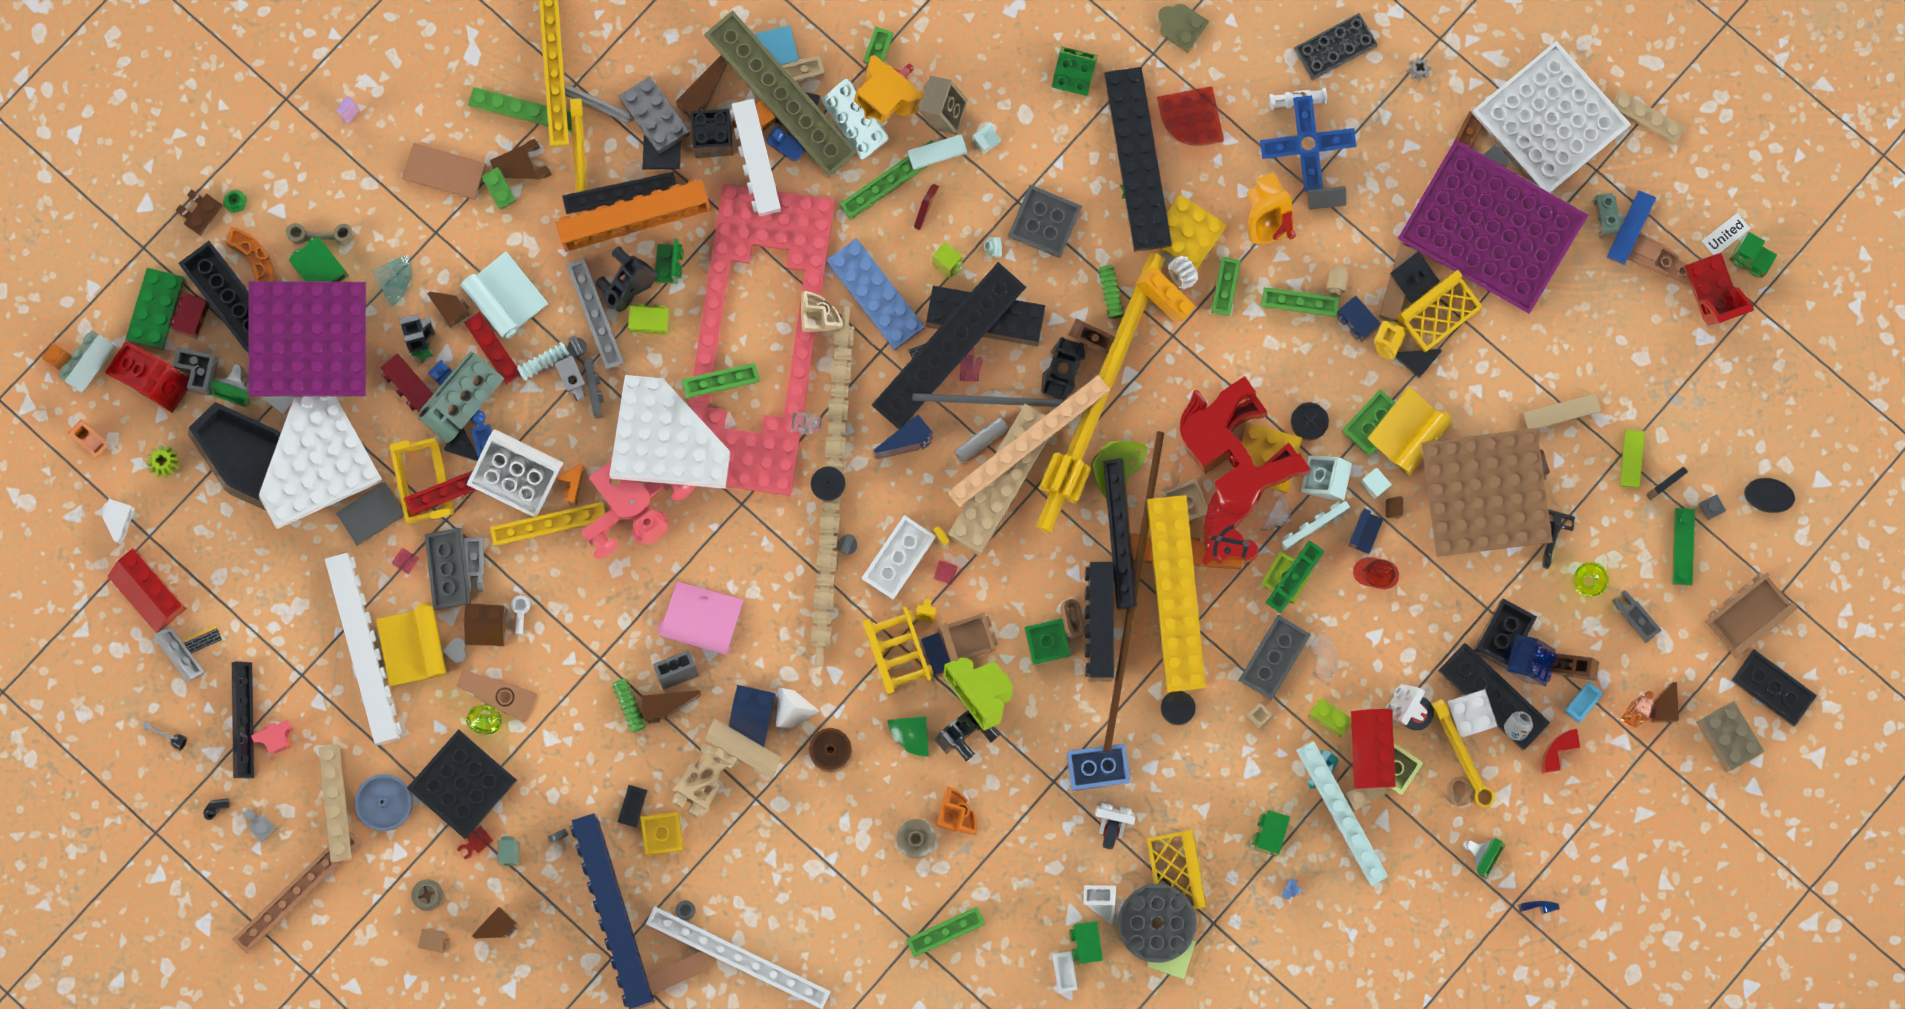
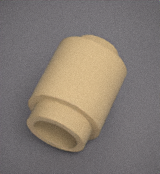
(1337, 280)

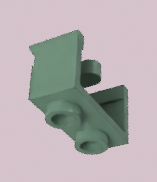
(1607, 214)

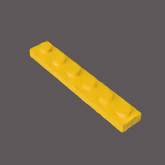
(546, 524)

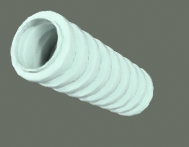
(543, 361)

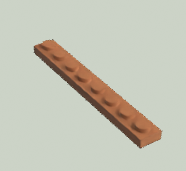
(289, 898)

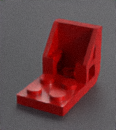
(1715, 291)
(148, 376)

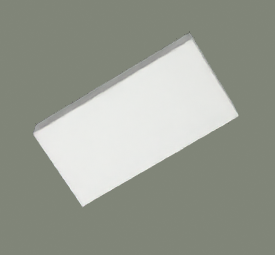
(1064, 972)

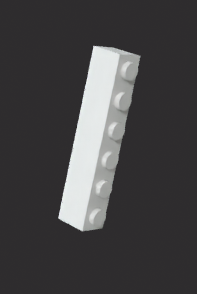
(756, 157)

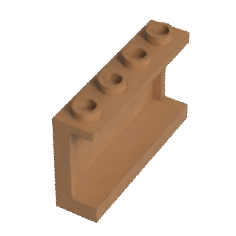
(1750, 614)

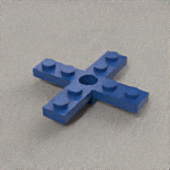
(1307, 128)

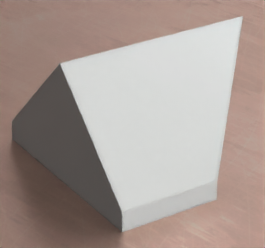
(792, 709)
(1101, 900)

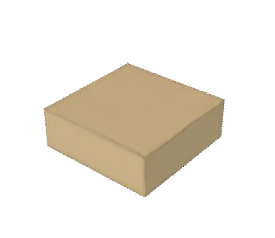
(1259, 715)

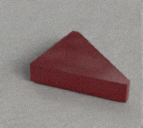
(925, 206)

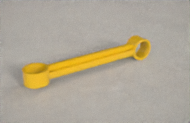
(578, 144)
(1442, 714)

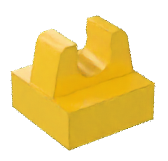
(925, 612)

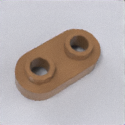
(1073, 618)

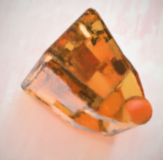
(1638, 710)

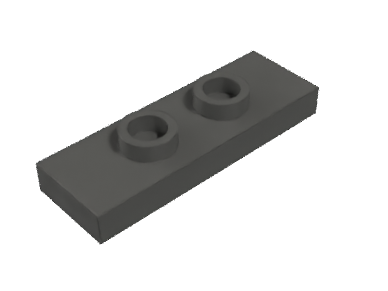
(593, 380)

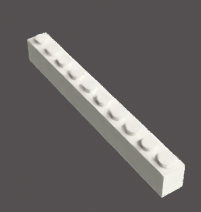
(362, 649)

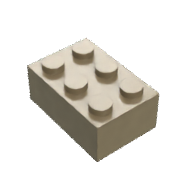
(943, 105)
(1730, 736)

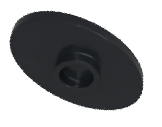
(1769, 495)

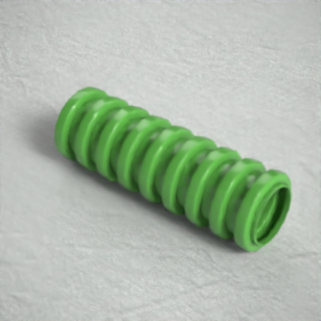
(1111, 291)
(628, 705)

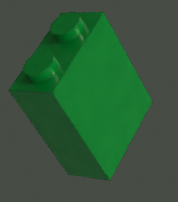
(317, 263)

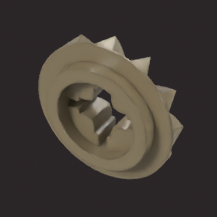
(419, 890)

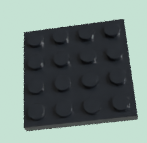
(462, 784)

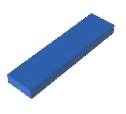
(1631, 227)

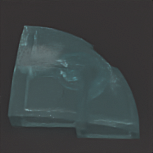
(394, 278)

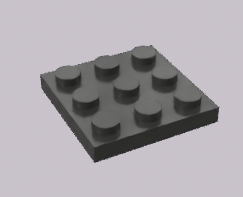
(1045, 221)

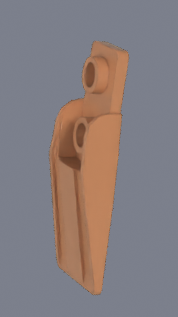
(1658, 258)
(499, 694)

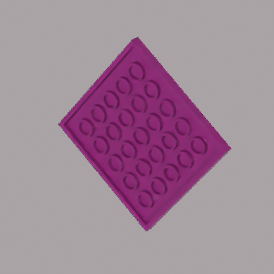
(307, 339)

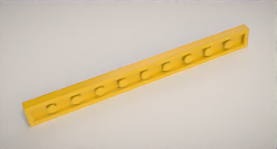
(554, 73)

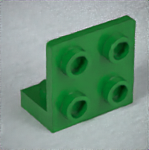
(1074, 71)
(668, 263)

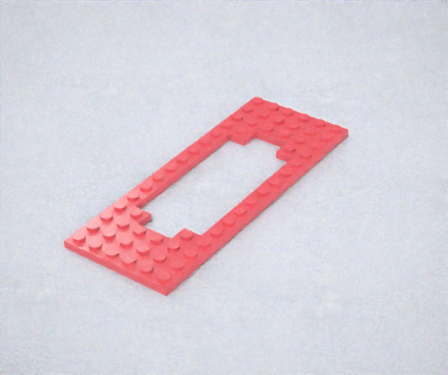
(803, 228)

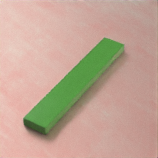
(879, 187)

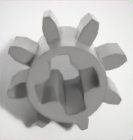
(1422, 73)

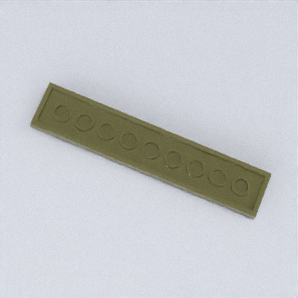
(780, 93)

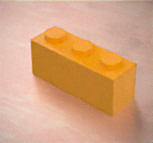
(1165, 295)

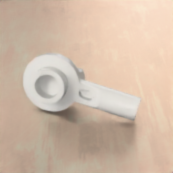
(520, 606)

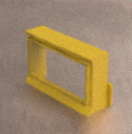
(405, 447)

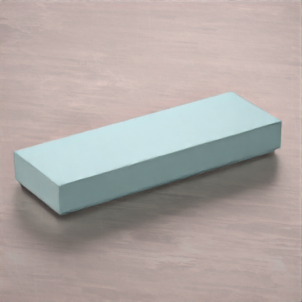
(937, 152)

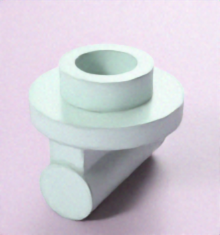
(993, 247)

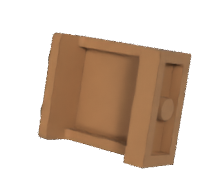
(968, 637)

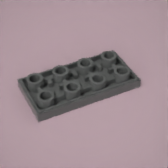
(1335, 46)

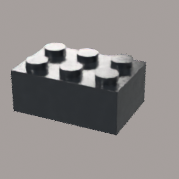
(1500, 632)

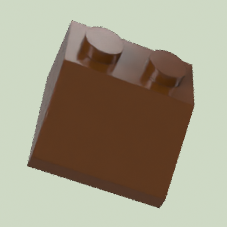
(485, 624)

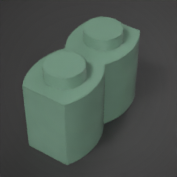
(508, 851)

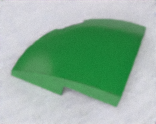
(911, 734)

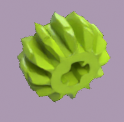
(168, 465)

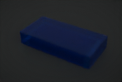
(935, 653)

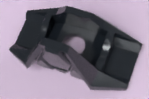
(1057, 383)

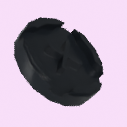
(1309, 421)

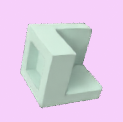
(986, 138)
(1375, 483)

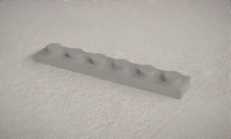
(595, 314)

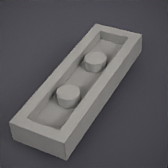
(179, 654)

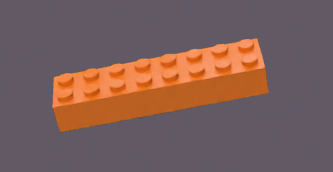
(633, 215)

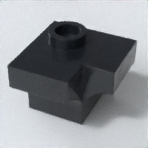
(416, 332)

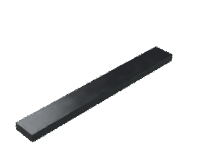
(1120, 534)

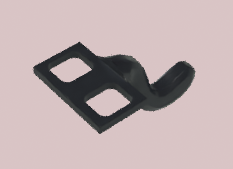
(1556, 526)

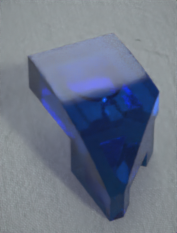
(1545, 906)

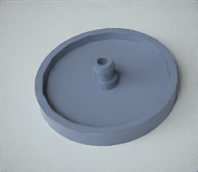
(383, 802)

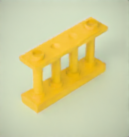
(885, 664)

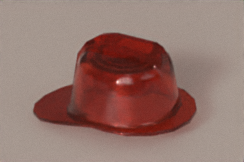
(1376, 573)

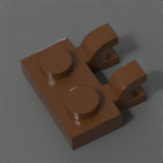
(202, 214)

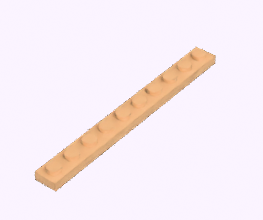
(1028, 441)

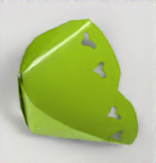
(1115, 450)

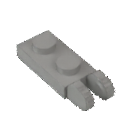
(475, 560)

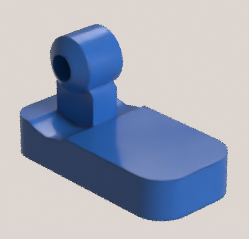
(785, 144)

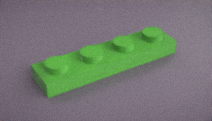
(1300, 302)
(720, 380)
(945, 932)

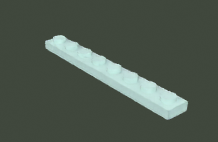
(1342, 813)

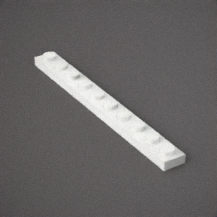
(738, 957)

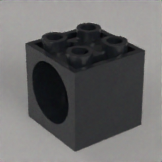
(711, 133)

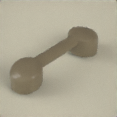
(342, 234)

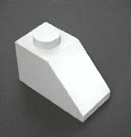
(117, 518)

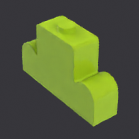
(980, 689)

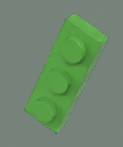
(1225, 286)

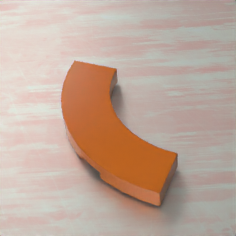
(254, 252)

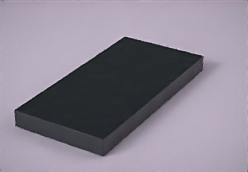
(1773, 687)

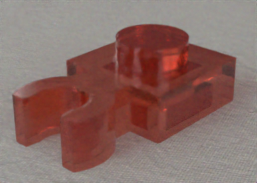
(477, 840)

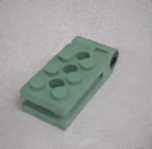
(435, 411)

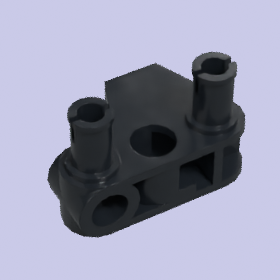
(638, 278)
(955, 733)

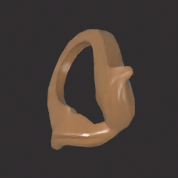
(1450, 793)

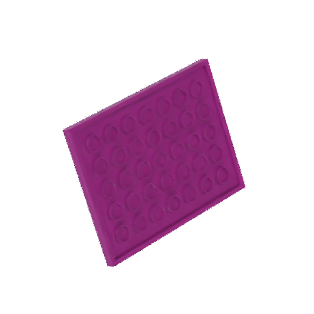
(1492, 226)

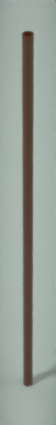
(1130, 611)

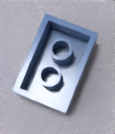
(1096, 768)

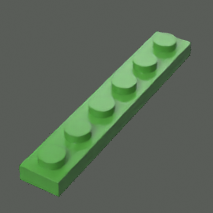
(512, 107)

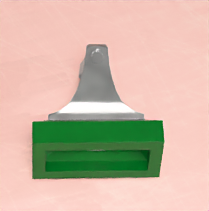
(231, 388)
(1485, 855)

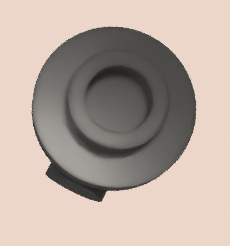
(576, 346)
(847, 544)

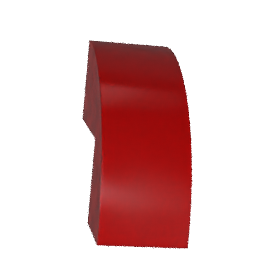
(1564, 742)

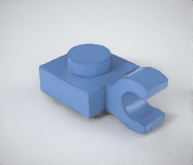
(1291, 889)

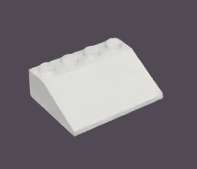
(514, 473)

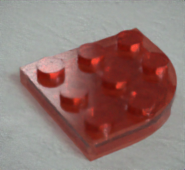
(1191, 116)

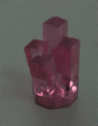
(967, 371)

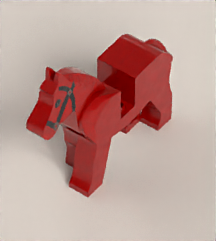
(1210, 442)

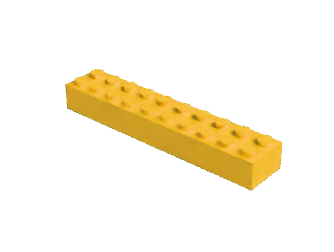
(1176, 593)

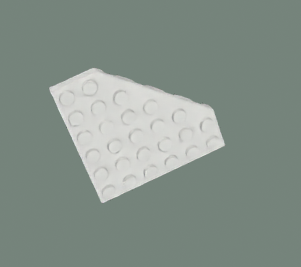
(664, 439)
(315, 462)

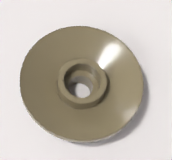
(915, 828)

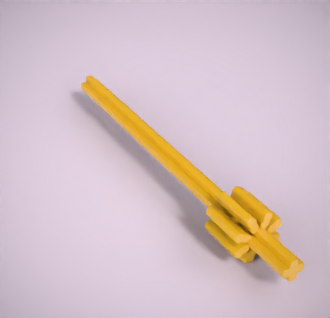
(1068, 473)

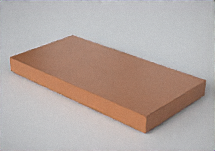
(444, 171)

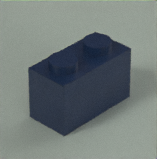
(1358, 319)

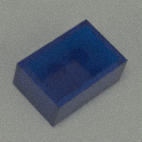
(1531, 660)

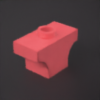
(274, 737)

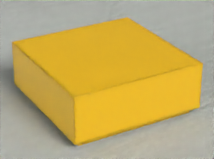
(941, 536)

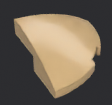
(817, 314)

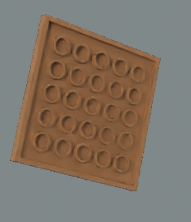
(1487, 492)

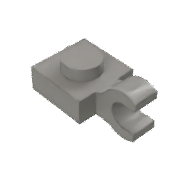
(260, 825)

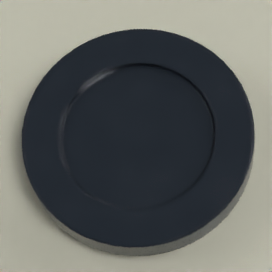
(828, 483)
(1178, 708)

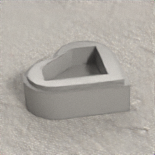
(455, 650)

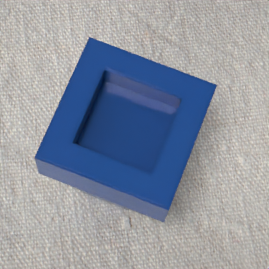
(440, 372)

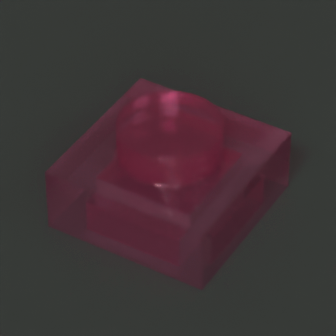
(405, 561)
(945, 572)

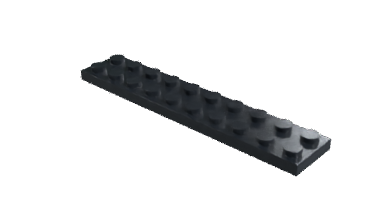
(1137, 159)
(949, 345)

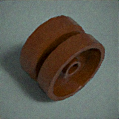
(830, 761)

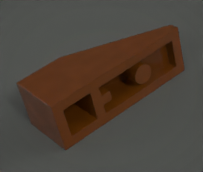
(1575, 667)
(663, 705)

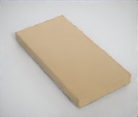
(742, 748)

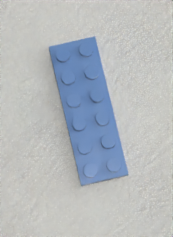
(875, 294)

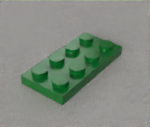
(155, 308)

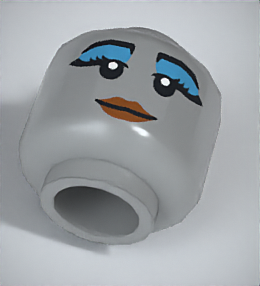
(1518, 725)

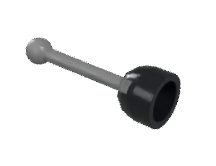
(177, 741)

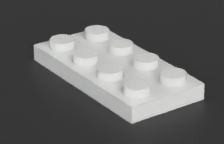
(898, 557)

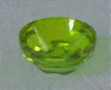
(1600, 577)
(484, 723)

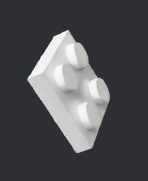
(1472, 713)

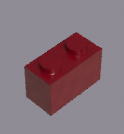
(190, 315)

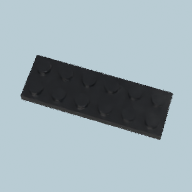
(1471, 674)

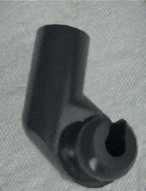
(214, 806)

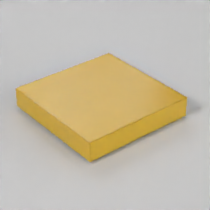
(661, 833)

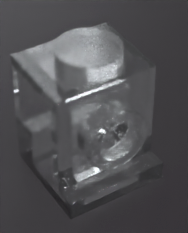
(806, 423)

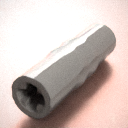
(981, 440)

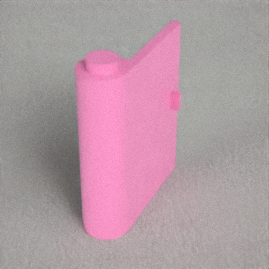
(701, 618)

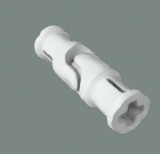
(1318, 96)

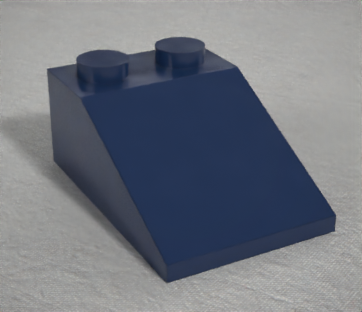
(907, 439)
(752, 713)

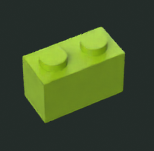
(947, 260)
(648, 319)
(1330, 717)

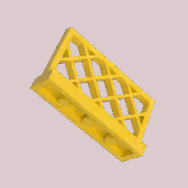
(1430, 297)
(1192, 865)

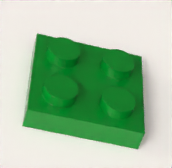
(1047, 641)

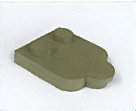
(1181, 25)

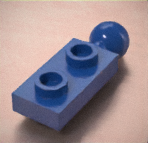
(481, 432)

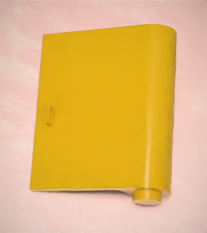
(1406, 427)
(411, 646)

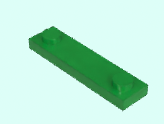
(1683, 546)
(1294, 577)

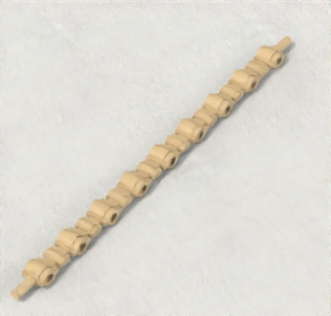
(830, 520)

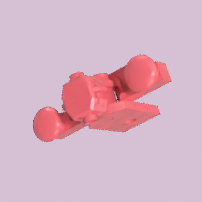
(630, 502)

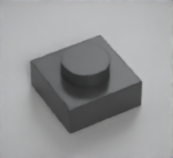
(1712, 507)

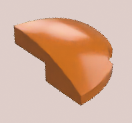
(955, 813)

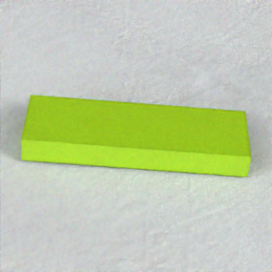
(1632, 458)

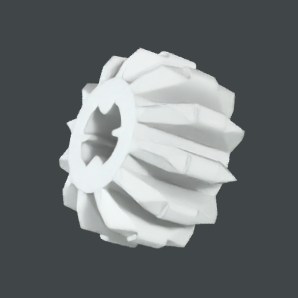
(1183, 272)

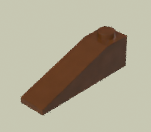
(700, 92)

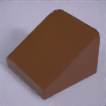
(1394, 507)

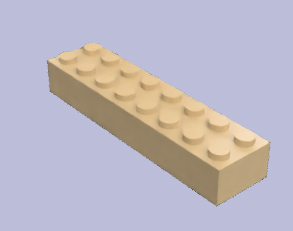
(987, 509)

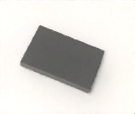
(371, 513)

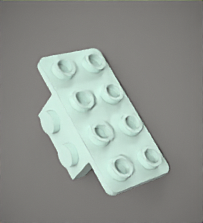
(861, 133)

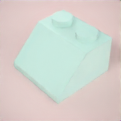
(1327, 477)

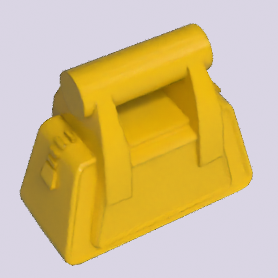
(1389, 339)

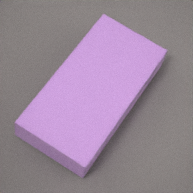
(347, 110)

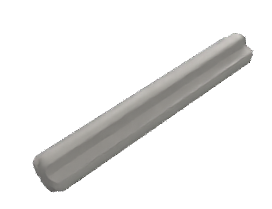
(598, 104)

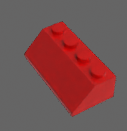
(145, 590)
(1373, 749)

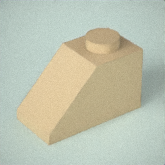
(1360, 797)

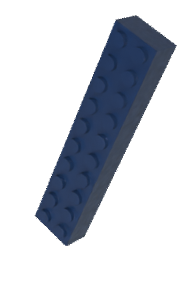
(613, 912)

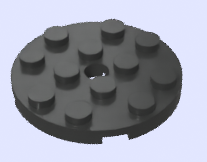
(1136, 923)

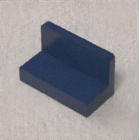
(1365, 531)

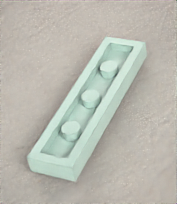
(1307, 529)

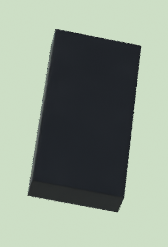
(632, 806)

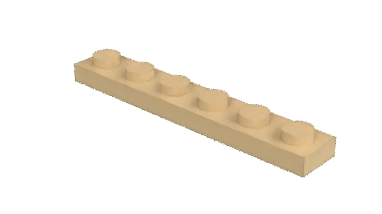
(335, 803)

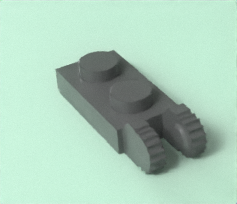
(1637, 617)

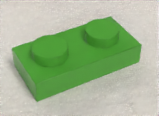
(879, 44)
(499, 188)

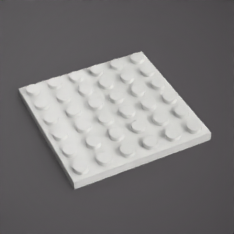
(1551, 118)

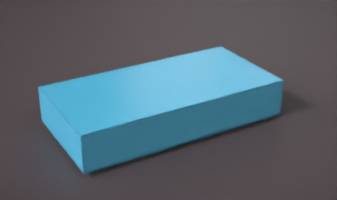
(1583, 702)

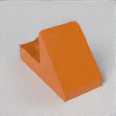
(56, 356)
(88, 438)
(574, 478)

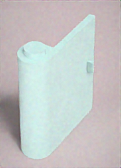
(504, 295)

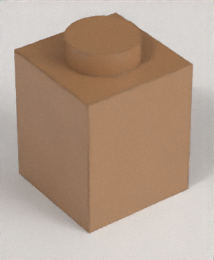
(433, 941)

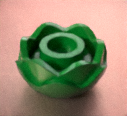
(237, 206)

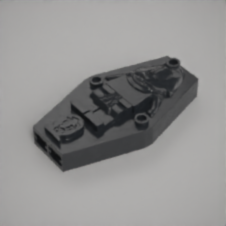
(235, 450)

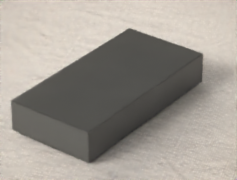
(1327, 197)

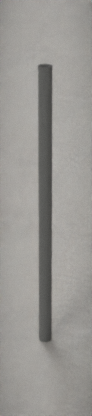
(986, 400)

